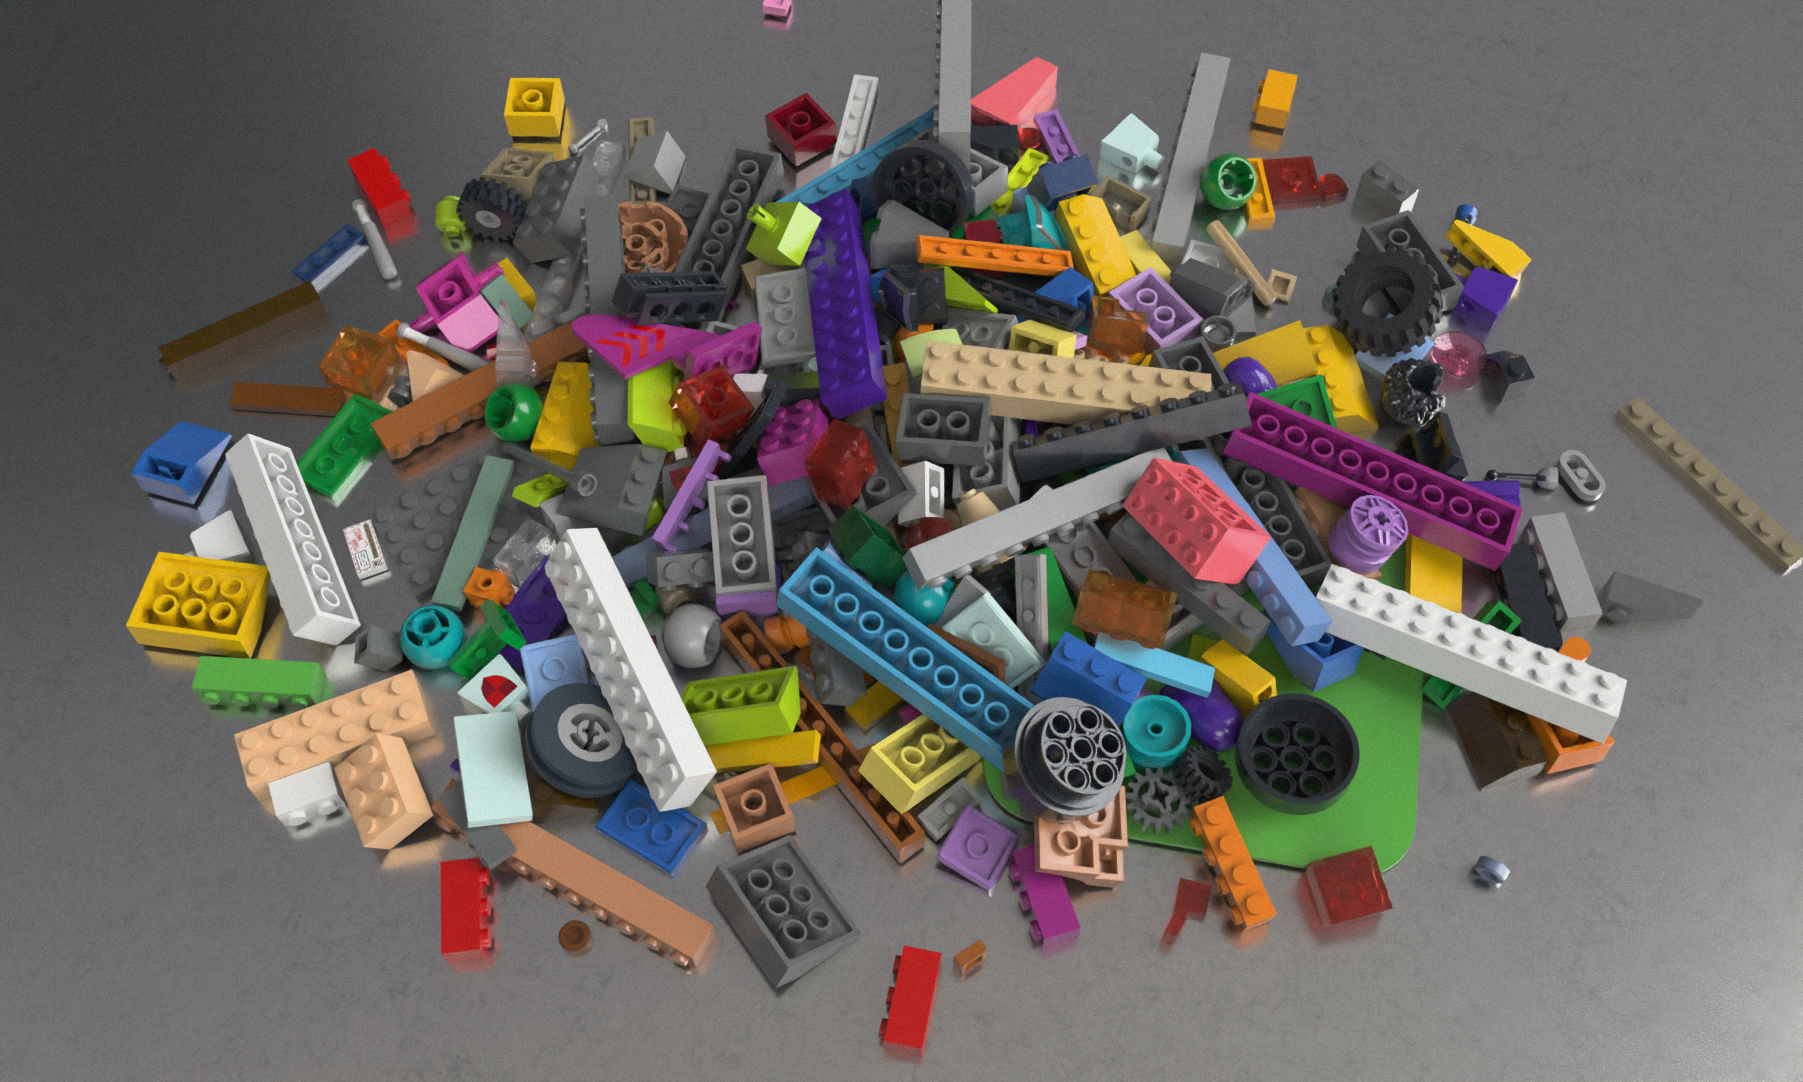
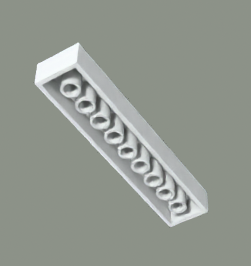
(1472, 654)
(629, 670)

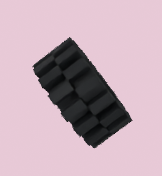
(1202, 774)

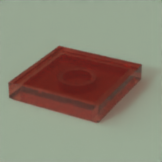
(1292, 180)

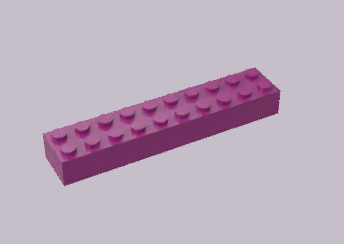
(1349, 467)

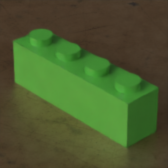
(258, 682)

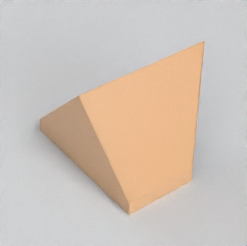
(428, 374)

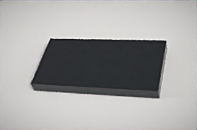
(753, 429)

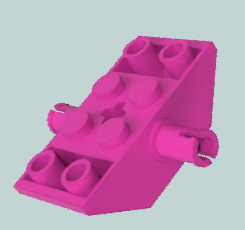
(457, 304)

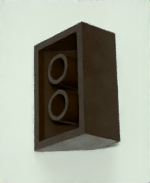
(1495, 740)
(550, 803)

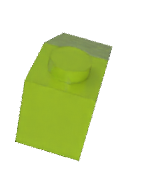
(960, 293)

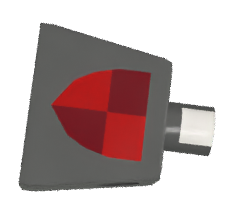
(675, 475)

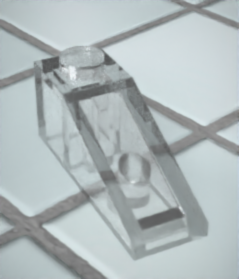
(512, 351)

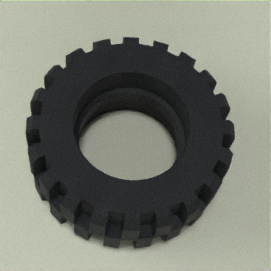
(1384, 271)

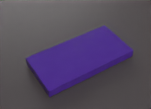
(535, 613)

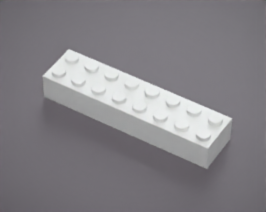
(292, 541)

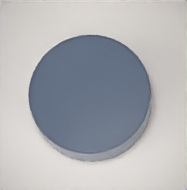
(1491, 869)

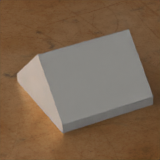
(656, 162)

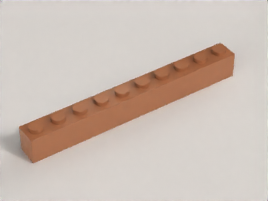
(602, 889)

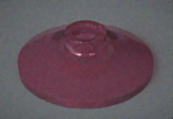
(1465, 347)

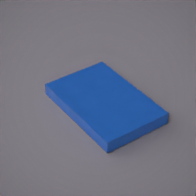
(652, 835)

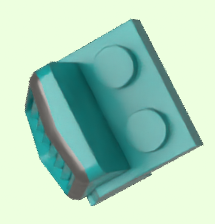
(1033, 227)

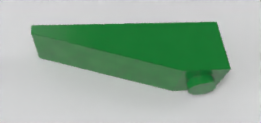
(1493, 614)

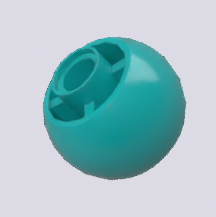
(923, 604)
(436, 646)

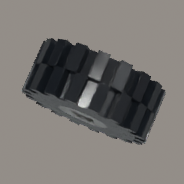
(491, 208)

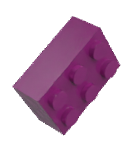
(791, 439)

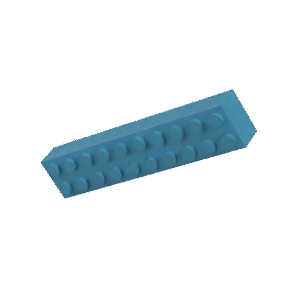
(903, 654)

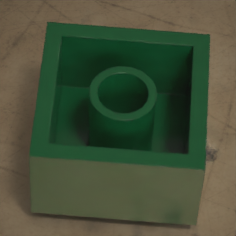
(868, 547)

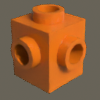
(488, 585)

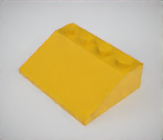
(566, 416)
(201, 605)

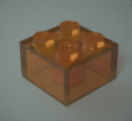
(359, 362)

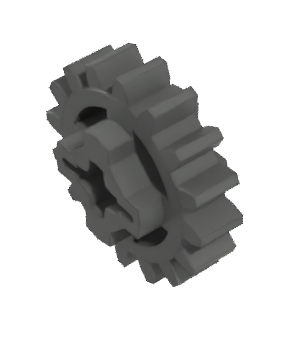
(1150, 811)

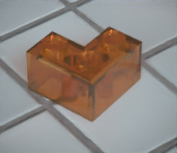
(1114, 327)

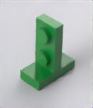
(487, 641)

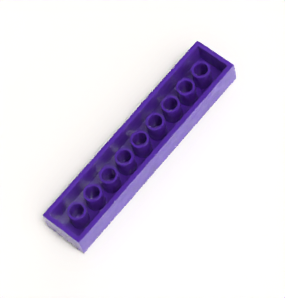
(843, 309)

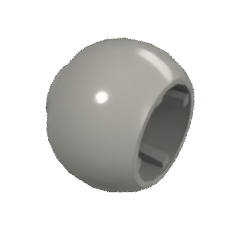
(692, 635)

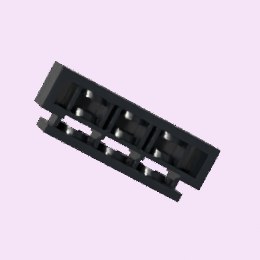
(670, 297)

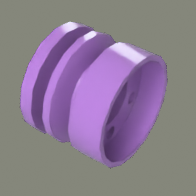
(1367, 534)

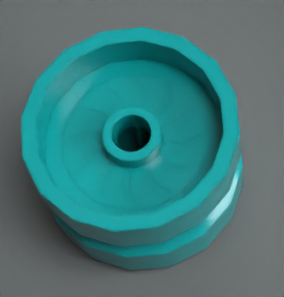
(1156, 732)

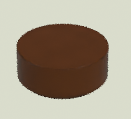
(575, 937)

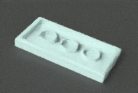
(492, 769)

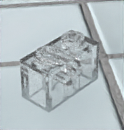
(525, 551)

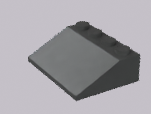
(881, 494)
(781, 909)

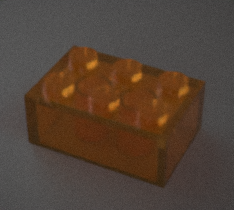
(1124, 609)

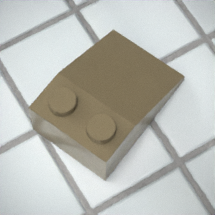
(518, 169)

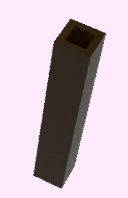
(242, 331)

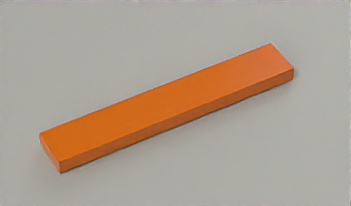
(992, 256)

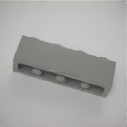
(1562, 571)

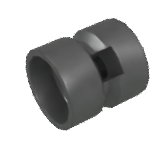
(1218, 332)

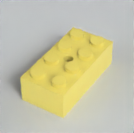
(916, 762)

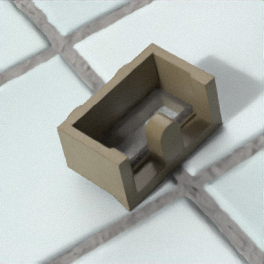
(1124, 203)

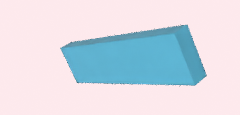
(1158, 664)

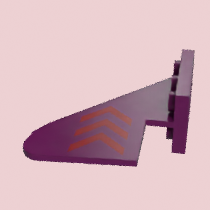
(636, 347)

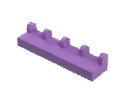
(688, 496)

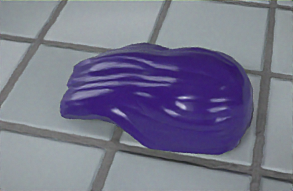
(1250, 375)
(1213, 719)

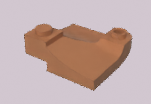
(1084, 848)

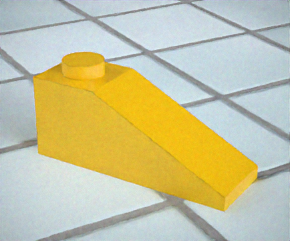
(1487, 249)

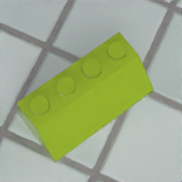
(649, 409)
(744, 705)

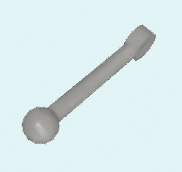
(602, 124)

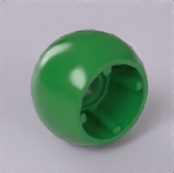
(1236, 175)
(513, 412)

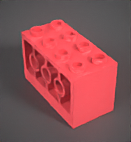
(1196, 521)

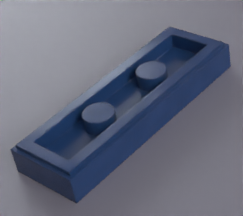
(329, 255)

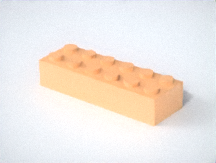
(333, 730)

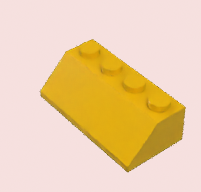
(1094, 243)
(1342, 379)

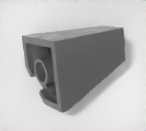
(897, 234)
(1210, 288)

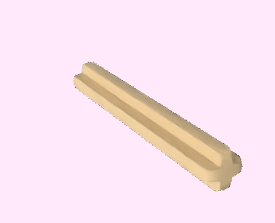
(1241, 262)

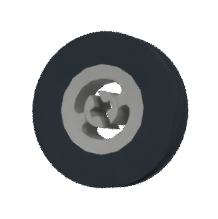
(557, 742)

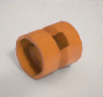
(785, 633)

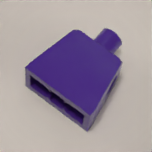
(1485, 295)

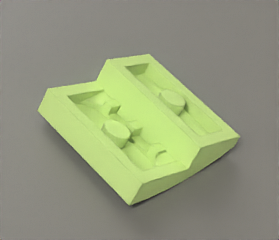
(915, 348)

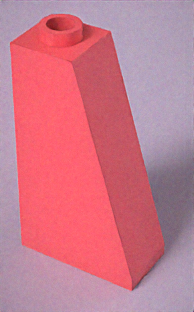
(1014, 96)

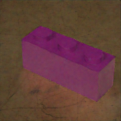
(1045, 899)

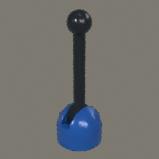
(1466, 214)

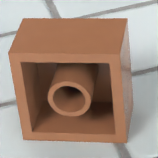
(754, 807)

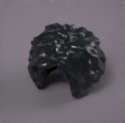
(1412, 391)

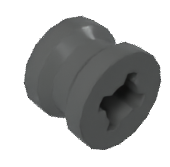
(401, 393)

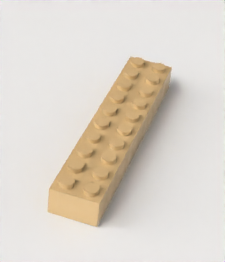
(1050, 385)

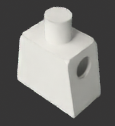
(222, 540)

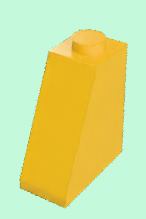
(1239, 676)

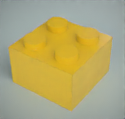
(534, 107)

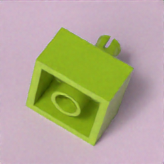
(782, 232)

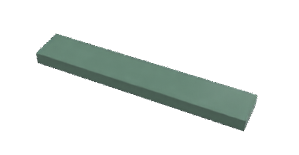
(473, 532)

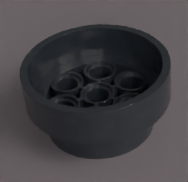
(898, 168)
(1286, 719)
(1044, 784)

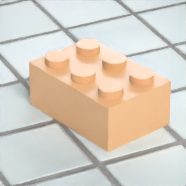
(383, 792)

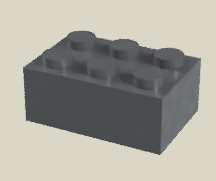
(944, 429)

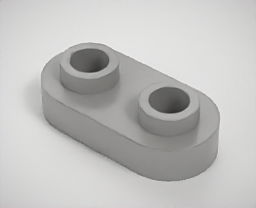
(1581, 476)

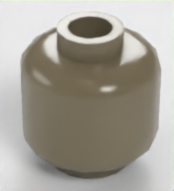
(673, 599)

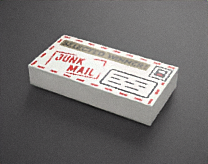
(365, 549)

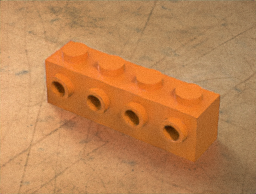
(1232, 864)

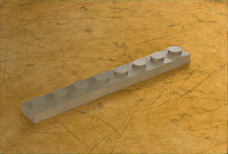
(1711, 484)

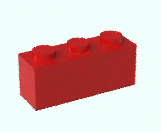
(380, 186)
(464, 910)
(911, 1001)

